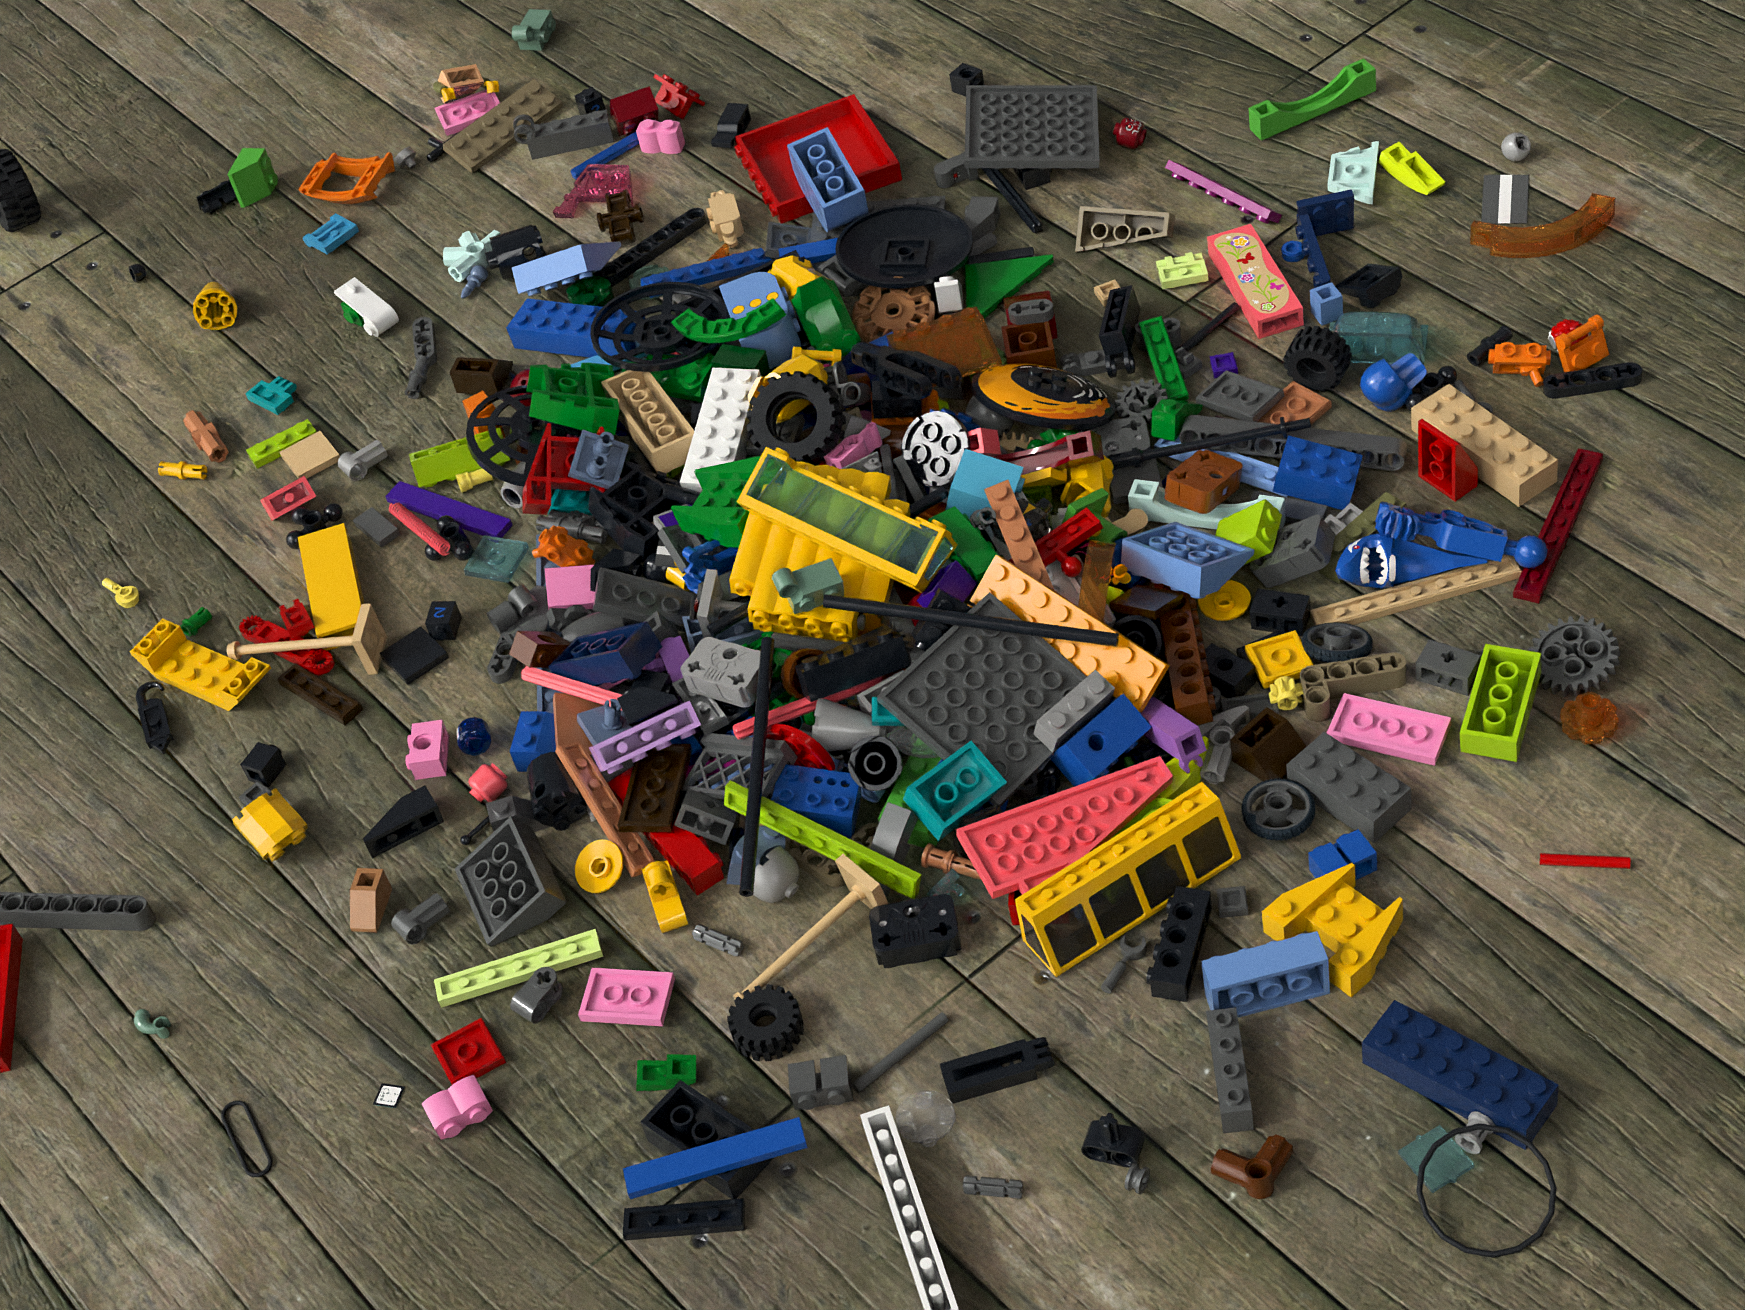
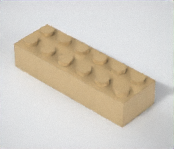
(651, 419)
(1502, 454)

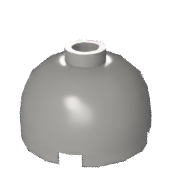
(776, 877)

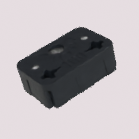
(915, 930)

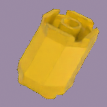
(793, 274)
(801, 363)
(1087, 479)
(271, 825)

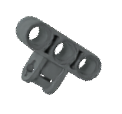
(838, 382)

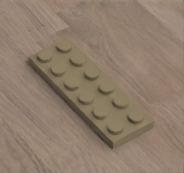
(495, 129)

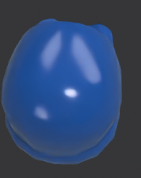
(1391, 384)

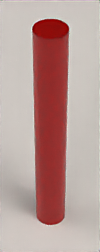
(1585, 860)

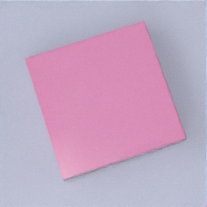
(569, 587)

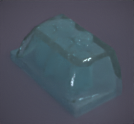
(1381, 336)

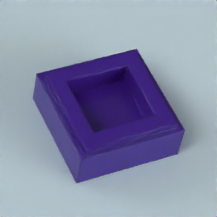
(1223, 363)

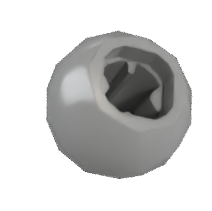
(1516, 147)

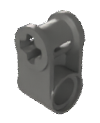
(535, 998)

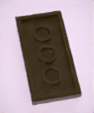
(655, 790)

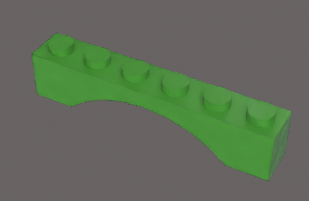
(1350, 84)

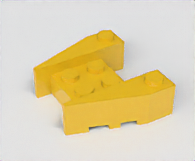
(1345, 923)

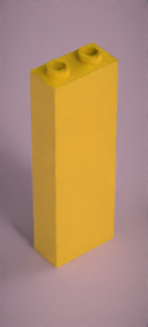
(331, 581)

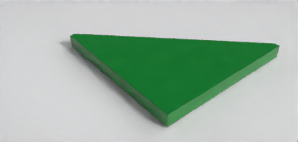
(995, 280)

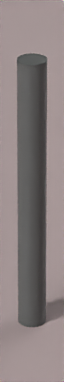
(900, 1052)

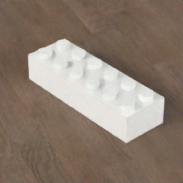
(721, 424)

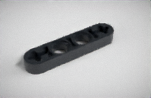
(1593, 383)

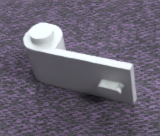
(376, 312)

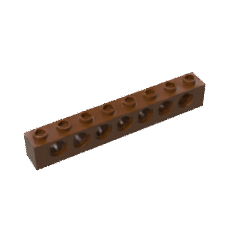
(1185, 660)

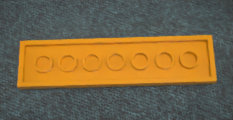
(1125, 667)

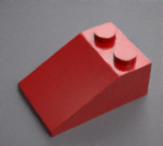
(1444, 463)

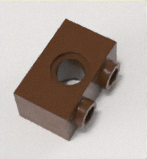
(537, 648)

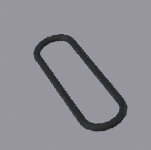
(233, 1140)

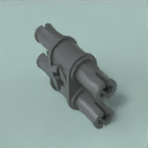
(578, 525)

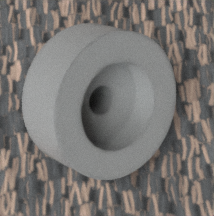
(406, 157)

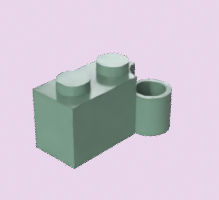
(534, 29)
(808, 585)

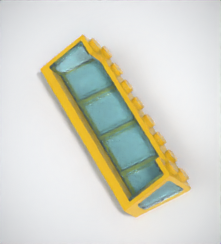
(846, 520)

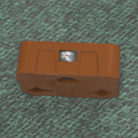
(1203, 481)

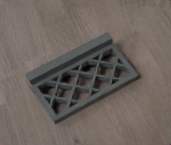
(725, 749)

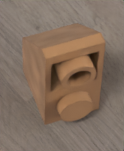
(368, 899)

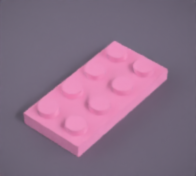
(1389, 729)

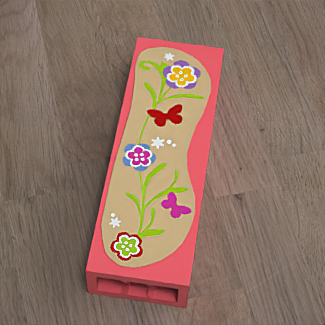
(1255, 281)

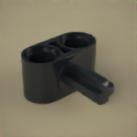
(1113, 1142)

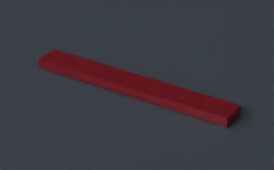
(1560, 523)

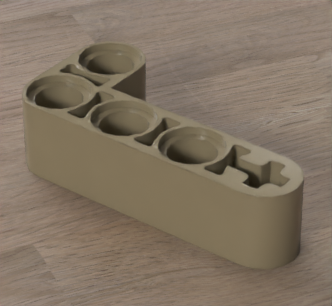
(1351, 677)

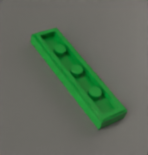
(1163, 358)

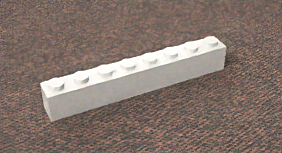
(908, 1211)

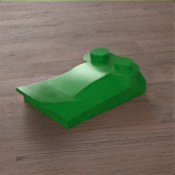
(825, 316)
(687, 381)

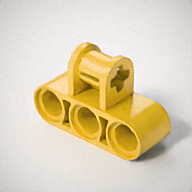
(664, 896)

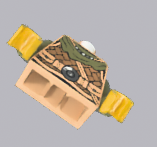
(462, 82)

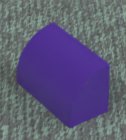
(951, 579)

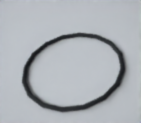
(1429, 1219)

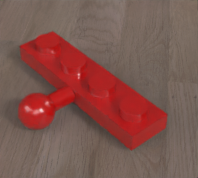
(1065, 538)

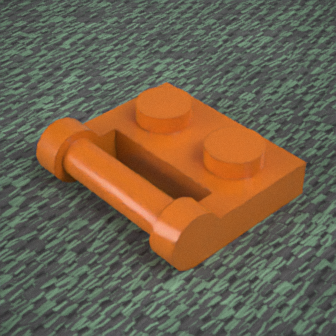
(1587, 350)

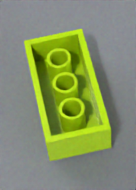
(1500, 702)

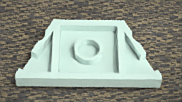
(1355, 171)

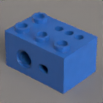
(1101, 742)
(821, 796)

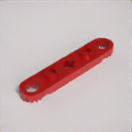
(269, 632)

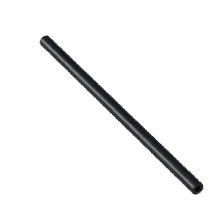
(742, 611)
(971, 620)
(757, 768)

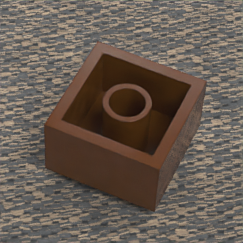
(1029, 344)

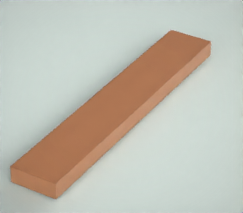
(603, 804)

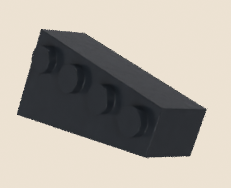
(852, 663)

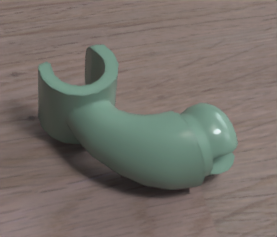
(143, 1024)

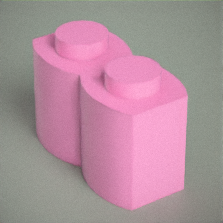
(660, 136)
(457, 1107)

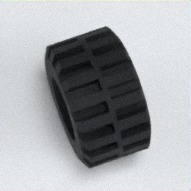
(1317, 358)

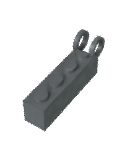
(564, 134)

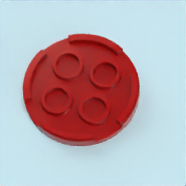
(808, 750)

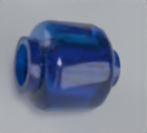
(473, 736)

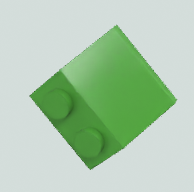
(252, 176)

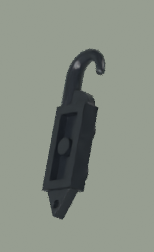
(154, 718)

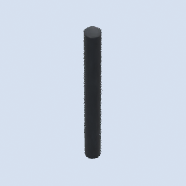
(1210, 327)

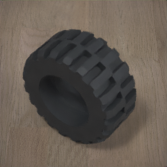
(17, 198)
(779, 394)

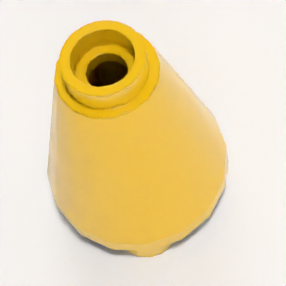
(214, 307)

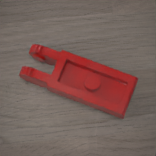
(296, 619)

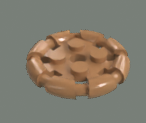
(883, 303)

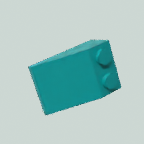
(953, 790)

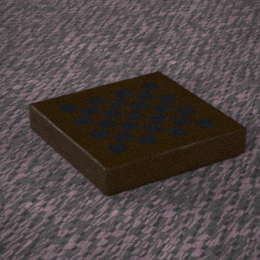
(1146, 601)

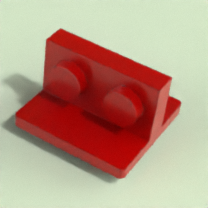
(675, 96)

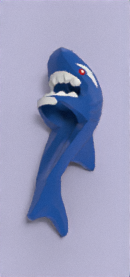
(1386, 561)

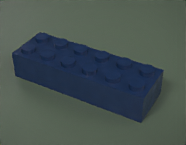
(1458, 1072)

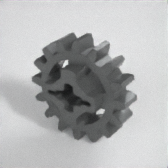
(1139, 399)

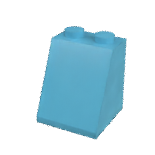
(976, 474)

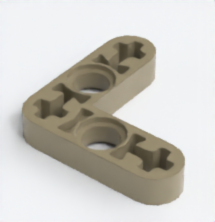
(824, 869)

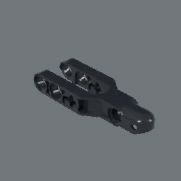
(896, 366)

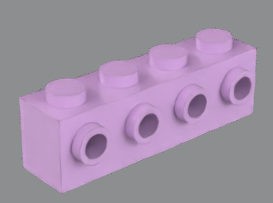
(645, 736)

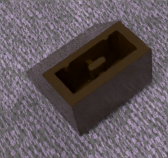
(479, 375)
(1266, 746)

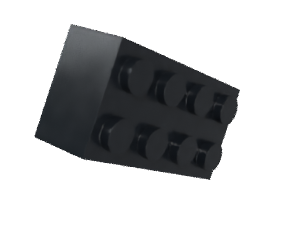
(691, 1120)

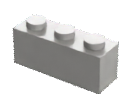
(1074, 711)

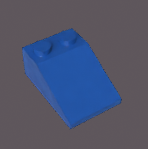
(532, 738)

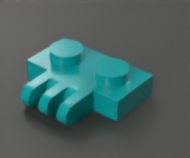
(274, 395)

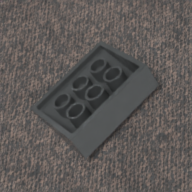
(509, 882)

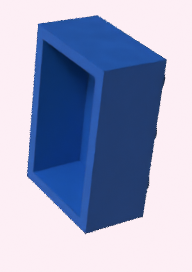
(1317, 473)

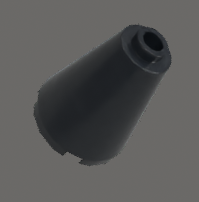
(1135, 625)
(875, 763)

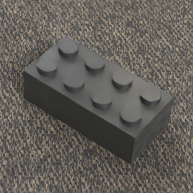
(1350, 786)

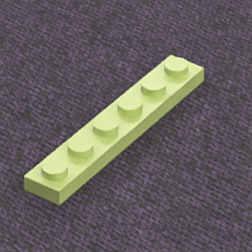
(517, 968)

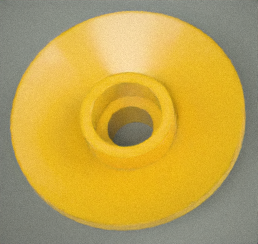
(1227, 603)
(591, 862)

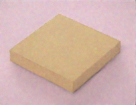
(310, 455)

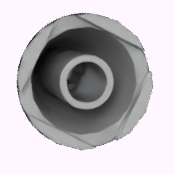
(842, 727)

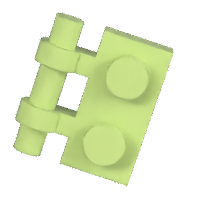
(1182, 270)

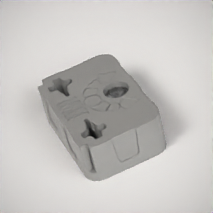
(723, 671)

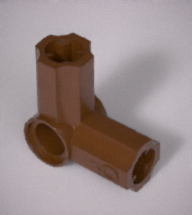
(1256, 1173)

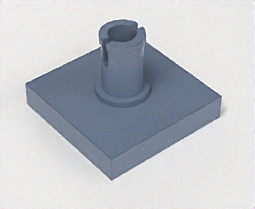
(603, 721)

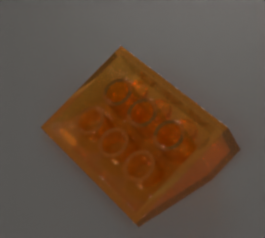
(954, 339)

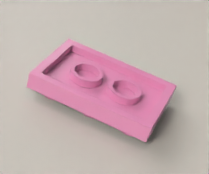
(464, 111)
(626, 997)

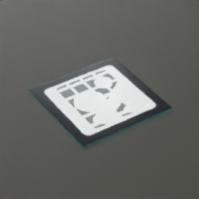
(388, 1095)

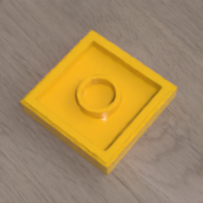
(1278, 657)

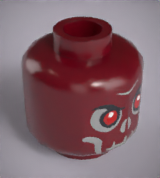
(1130, 133)

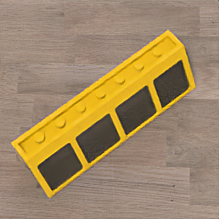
(1126, 879)

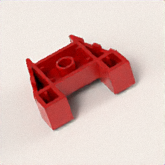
(551, 471)

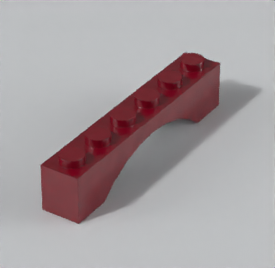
(1062, 454)

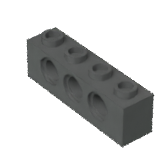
(1229, 1070)

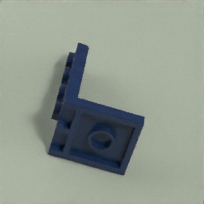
(1320, 217)

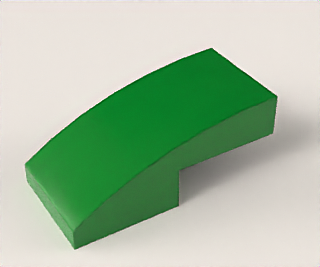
(664, 1075)

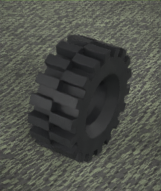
(768, 1039)

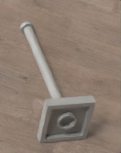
(712, 603)

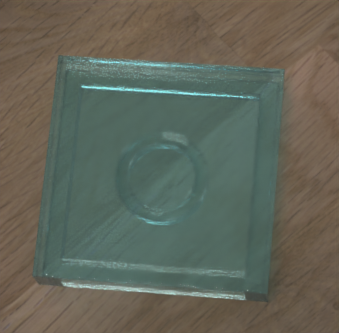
(496, 559)

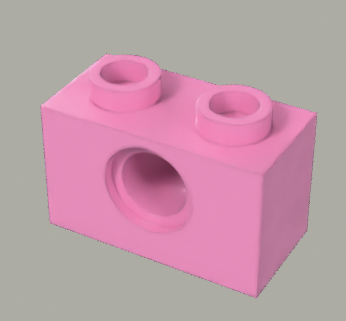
(428, 749)

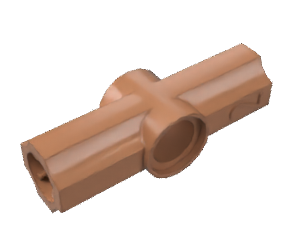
(205, 436)

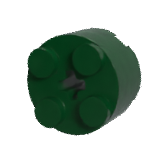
(591, 291)

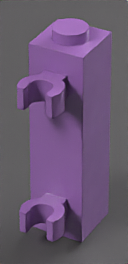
(671, 659)
(1174, 733)

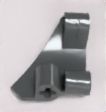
(522, 612)

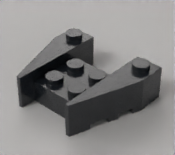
(629, 508)

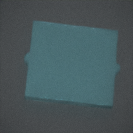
(1445, 1164)

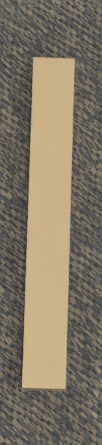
(1418, 592)

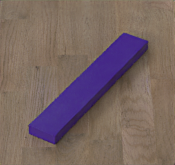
(436, 506)

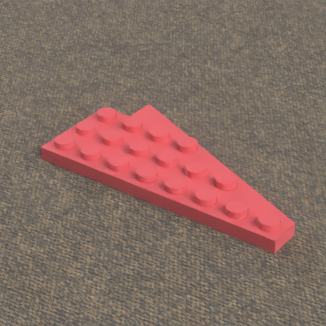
(1051, 833)

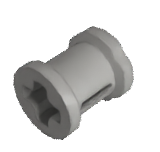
(1472, 1141)

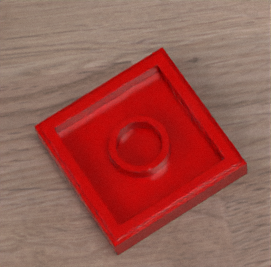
(468, 1052)

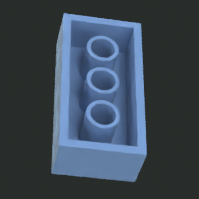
(1267, 975)

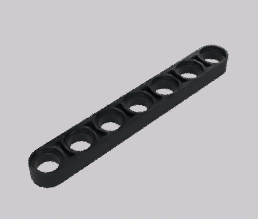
(653, 246)

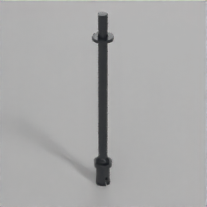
(1137, 456)

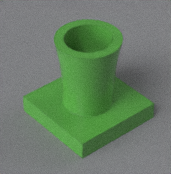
(1095, 503)

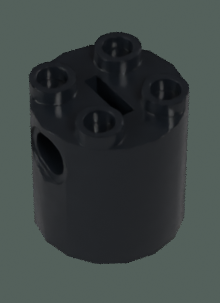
(510, 249)
(553, 793)

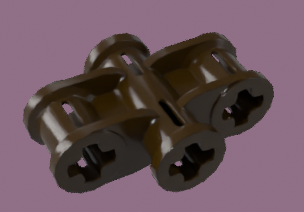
(620, 217)

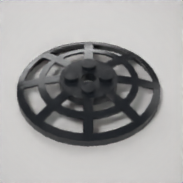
(648, 330)
(521, 432)

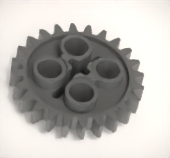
(1589, 640)

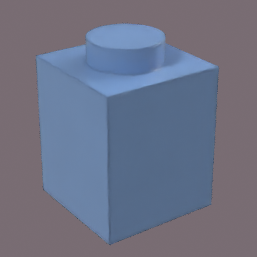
(1326, 303)

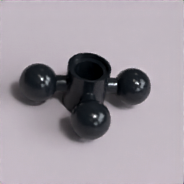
(1430, 384)
(312, 521)
(458, 540)

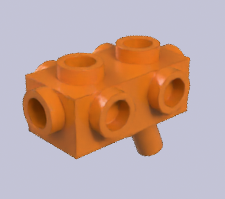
(1520, 359)
(563, 549)

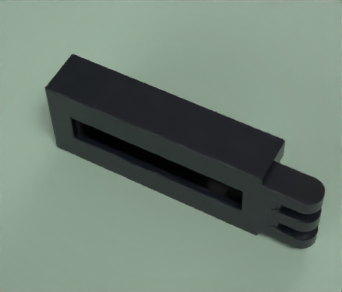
(983, 1071)

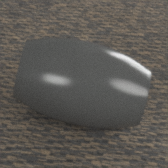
(591, 624)

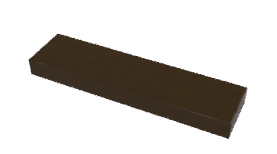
(320, 694)

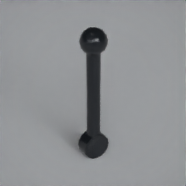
(466, 839)

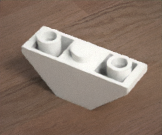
(949, 295)

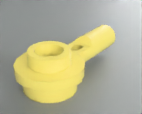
(125, 596)

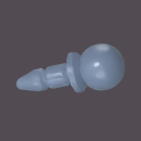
(477, 275)

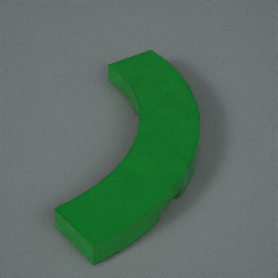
(728, 329)

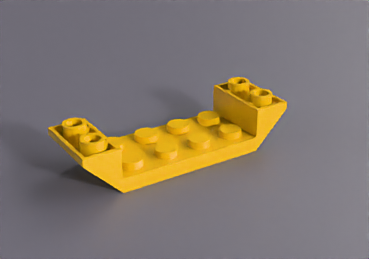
(196, 668)

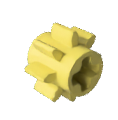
(1285, 693)

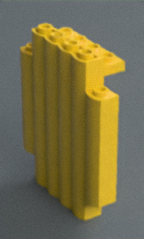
(770, 547)

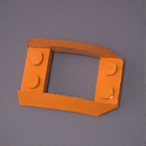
(369, 169)

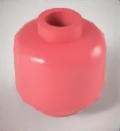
(487, 783)

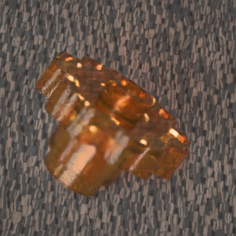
(1589, 718)

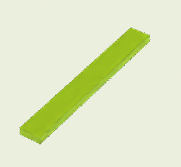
(826, 841)

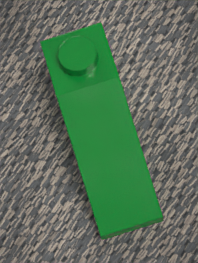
(1169, 417)

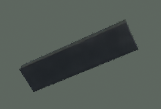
(684, 1219)

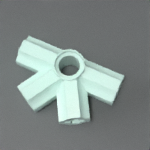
(470, 254)

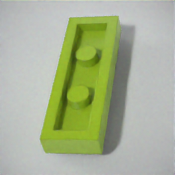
(269, 449)

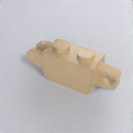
(725, 217)

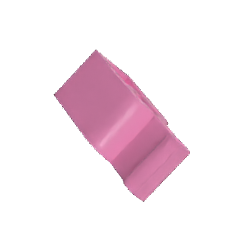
(854, 447)

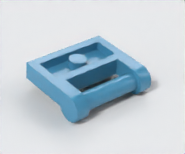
(331, 234)

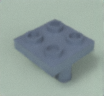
(598, 459)

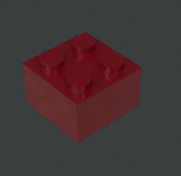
(633, 108)

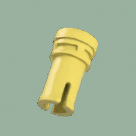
(468, 480)

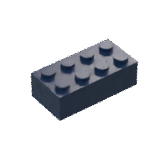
(608, 655)

